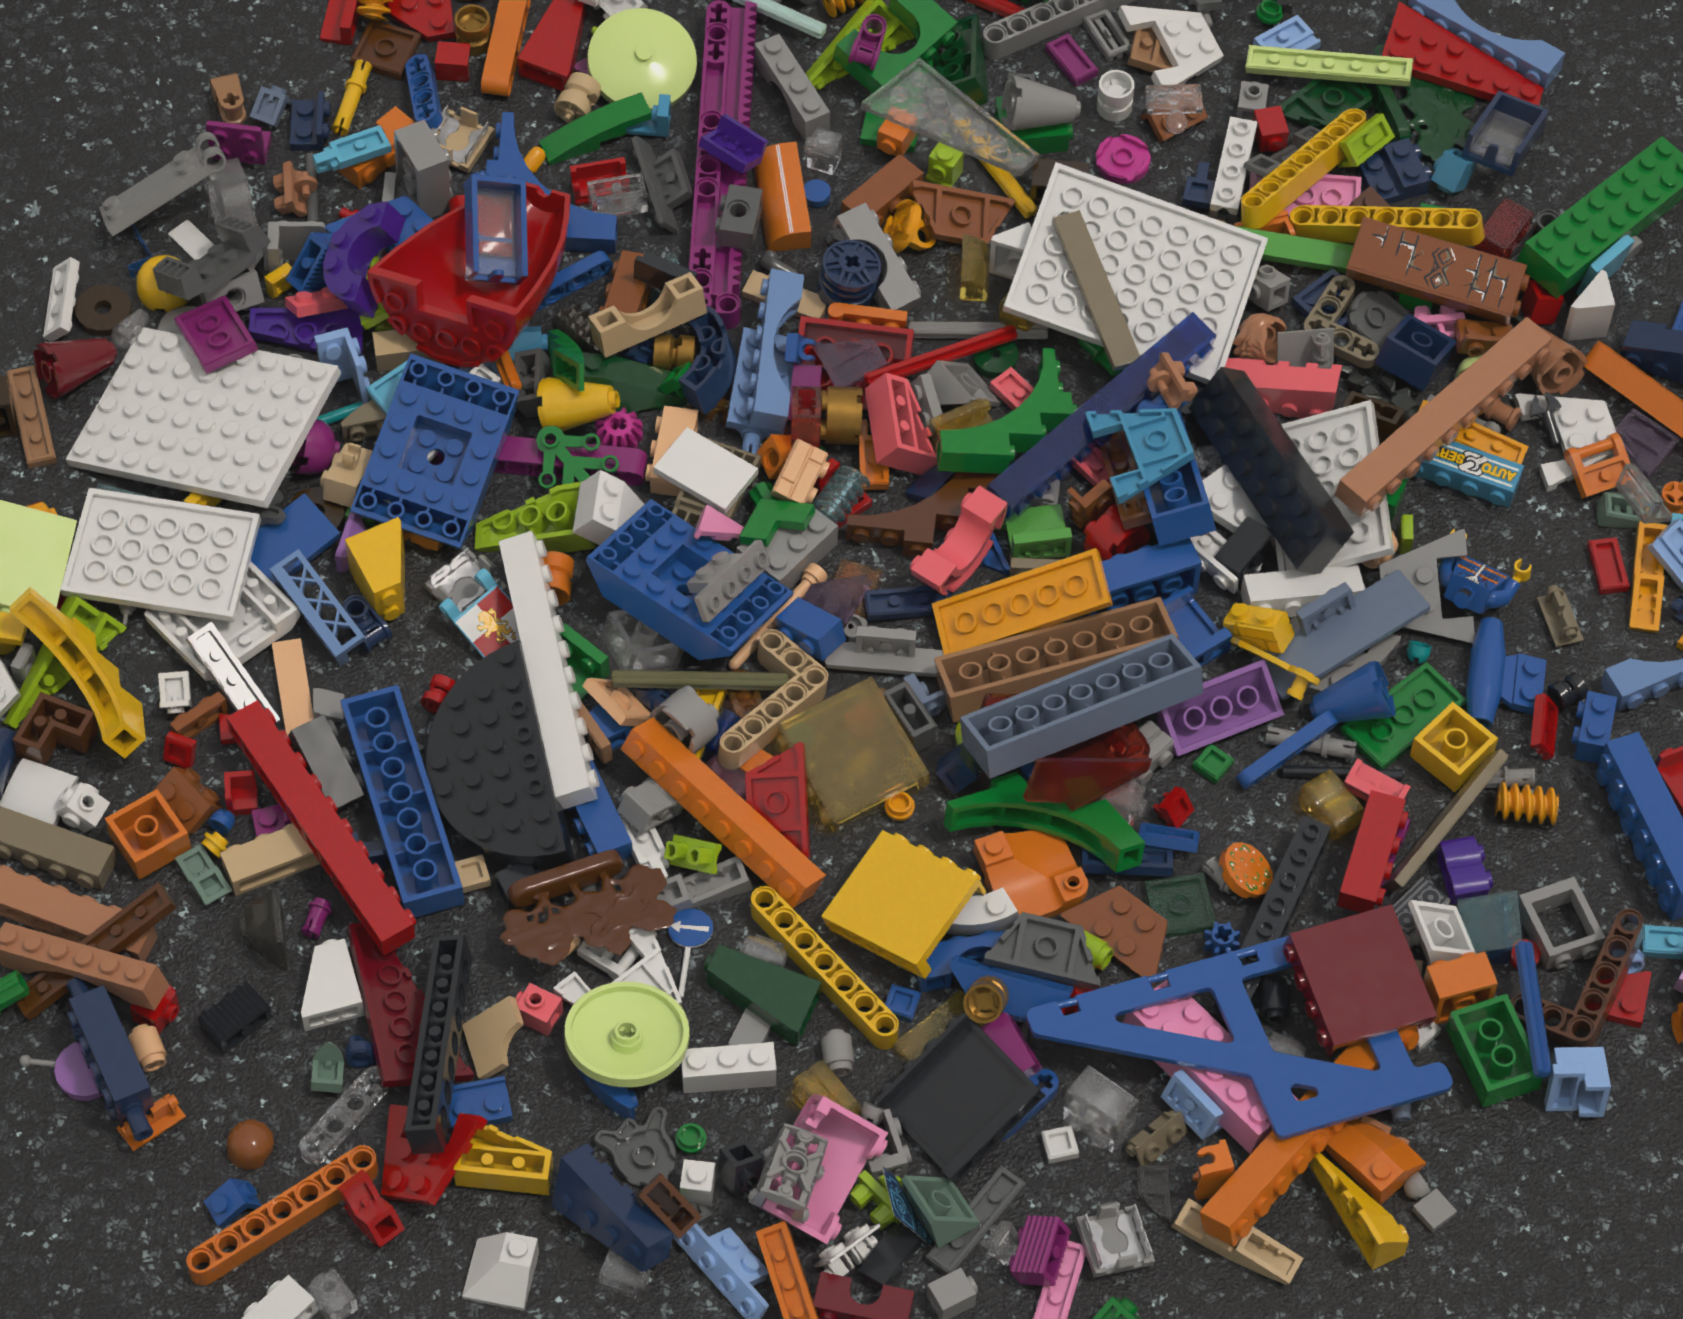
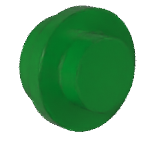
(1269, 12)
(690, 1138)

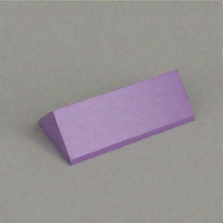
(1225, 708)

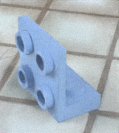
(342, 350)

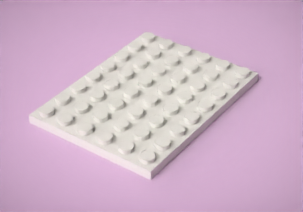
(1155, 257)
(199, 431)

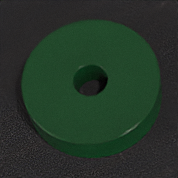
(993, 367)

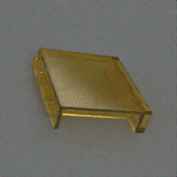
(853, 752)

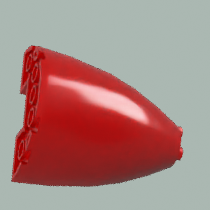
(461, 319)

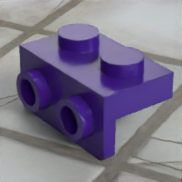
(734, 144)

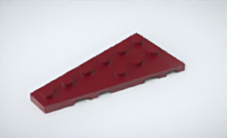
(391, 1010)

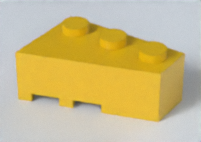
(505, 1164)

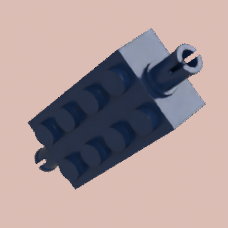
(110, 1057)

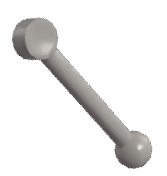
(26, 1060)

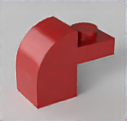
(368, 1210)

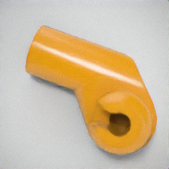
(535, 158)

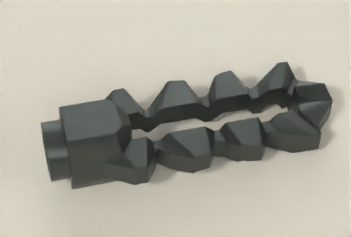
(1398, 397)

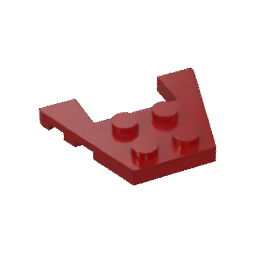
(423, 1176)

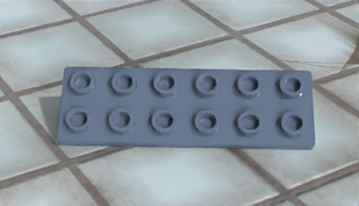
(1346, 625)

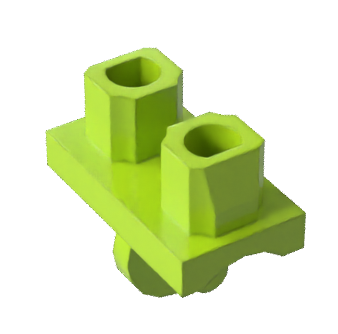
(693, 854)
(870, 1189)

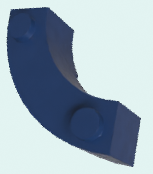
(714, 368)

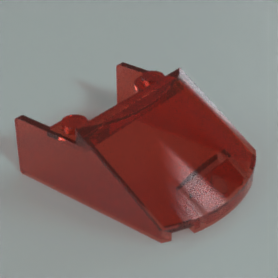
(1086, 768)

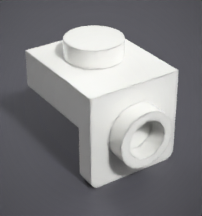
(174, 691)

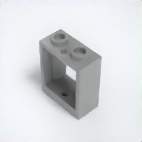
(1551, 897)

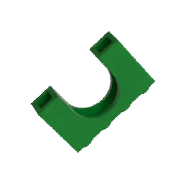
(931, 30)

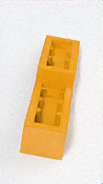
(1646, 581)

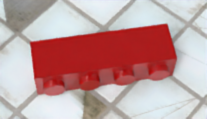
(1372, 851)

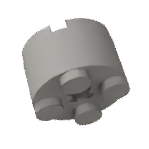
(688, 718)

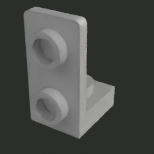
(895, 1163)

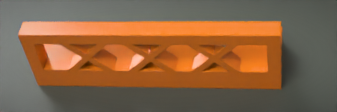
(786, 1272)

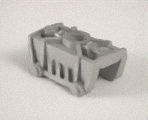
(776, 1166)

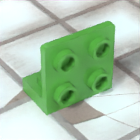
(1039, 533)

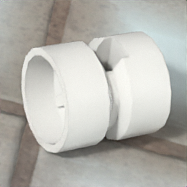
(1115, 95)

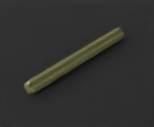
(698, 679)

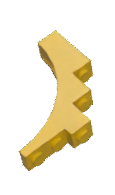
(98, 679)

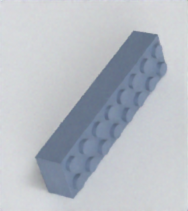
(1081, 705)

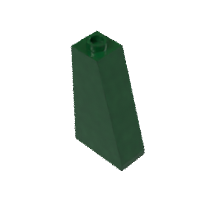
(767, 990)

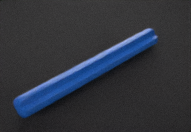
(1533, 1009)

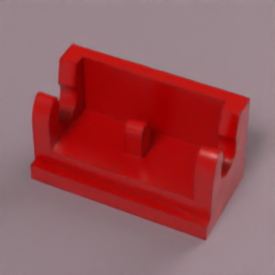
(592, 171)

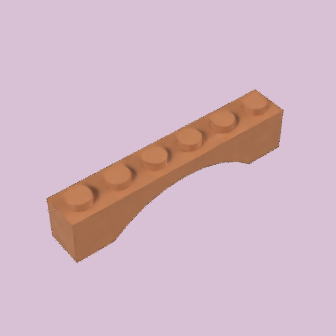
(121, 975)

